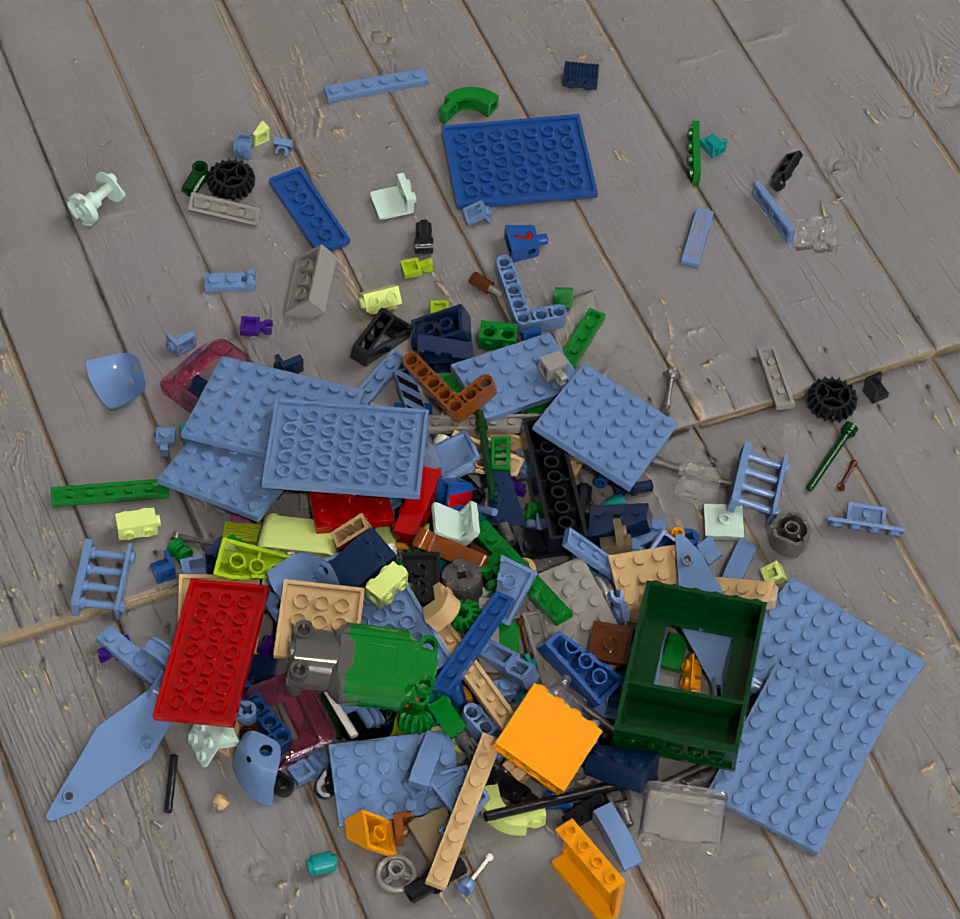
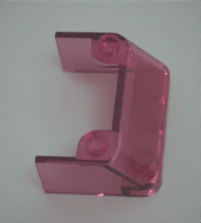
(180, 378)
(305, 713)

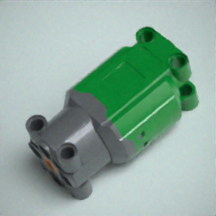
(362, 665)

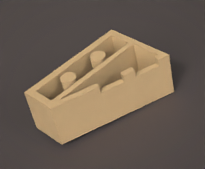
(750, 589)

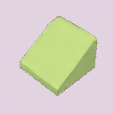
(261, 134)
(773, 572)

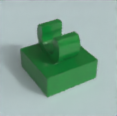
(563, 296)

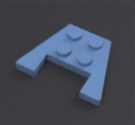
(447, 788)

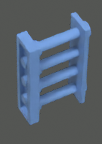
(739, 484)
(85, 569)

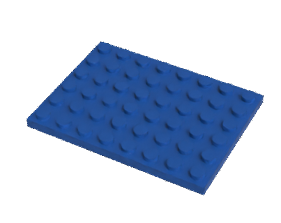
(519, 161)

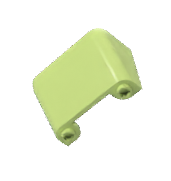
(295, 535)

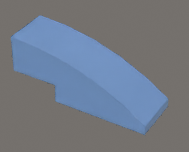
(509, 664)
(427, 760)
(617, 836)

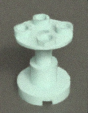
(86, 206)

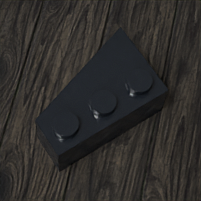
(380, 337)

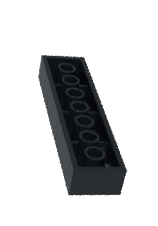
(552, 487)

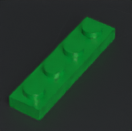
(694, 158)

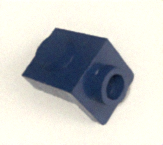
(292, 364)

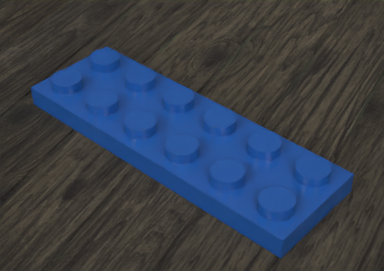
(309, 209)

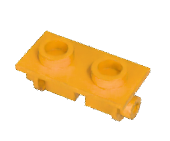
(690, 669)

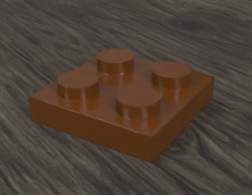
(611, 643)

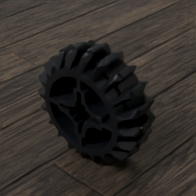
(231, 184)
(831, 404)

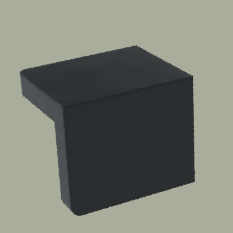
(874, 388)

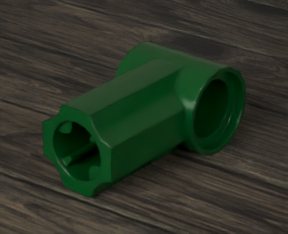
(196, 178)

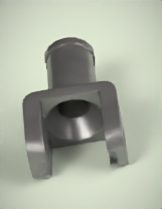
(622, 807)

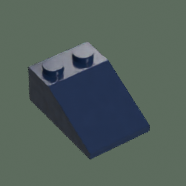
(446, 323)
(362, 559)

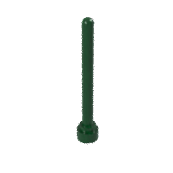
(848, 431)

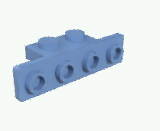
(866, 517)

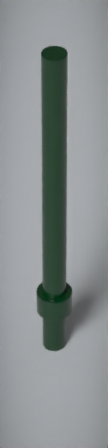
(482, 427)

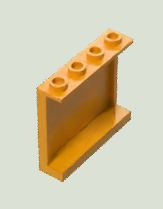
(547, 738)
(588, 873)

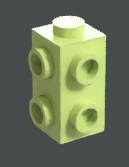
(384, 297)
(137, 523)
(387, 584)

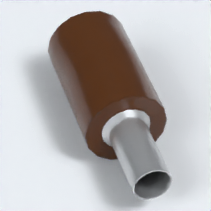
(484, 284)

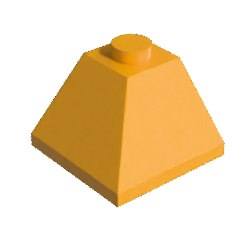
(371, 832)

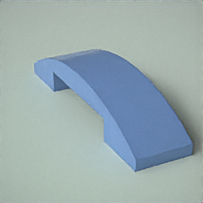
(740, 560)

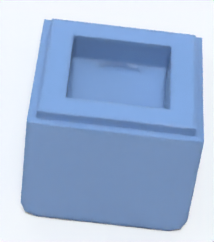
(709, 550)
(318, 762)

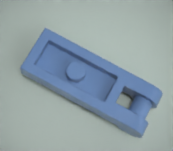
(230, 281)

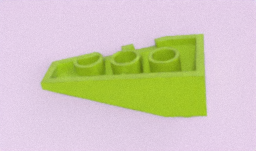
(245, 561)

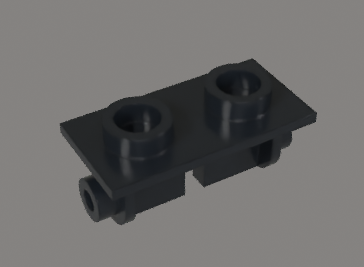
(584, 811)

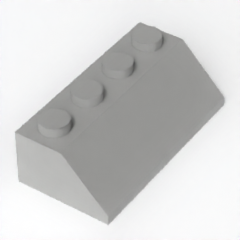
(310, 283)

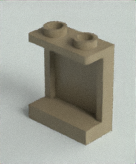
(426, 833)

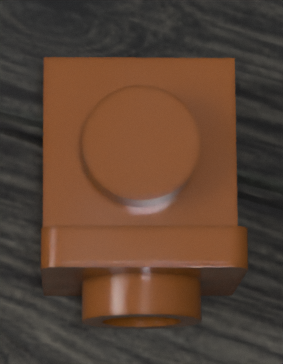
(399, 826)

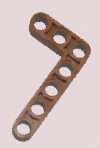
(462, 401)

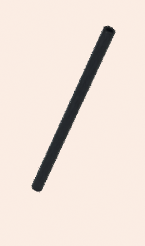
(551, 801)

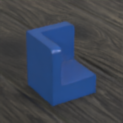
(163, 569)

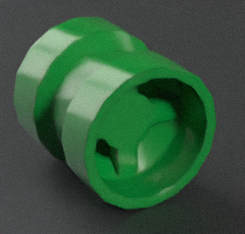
(178, 550)

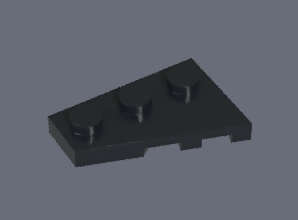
(531, 543)
(423, 573)

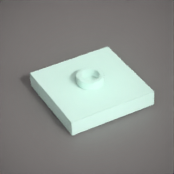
(723, 524)

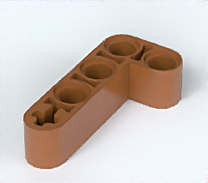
(448, 549)

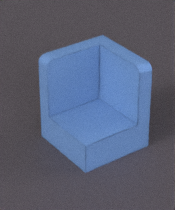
(193, 565)

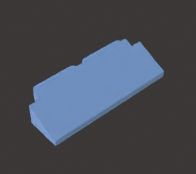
(455, 456)

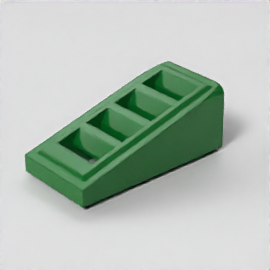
(502, 465)

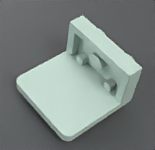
(394, 200)
(456, 525)
(208, 739)

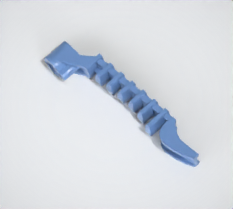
(160, 653)

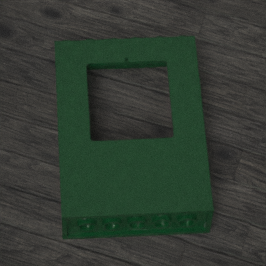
(679, 721)

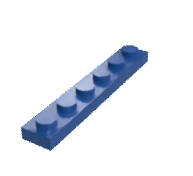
(473, 643)

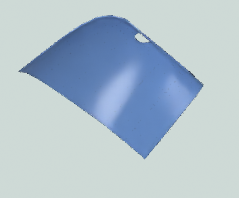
(112, 377)
(300, 568)
(259, 775)

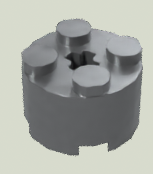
(790, 534)
(463, 579)

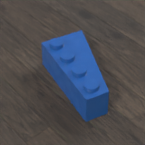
(587, 674)

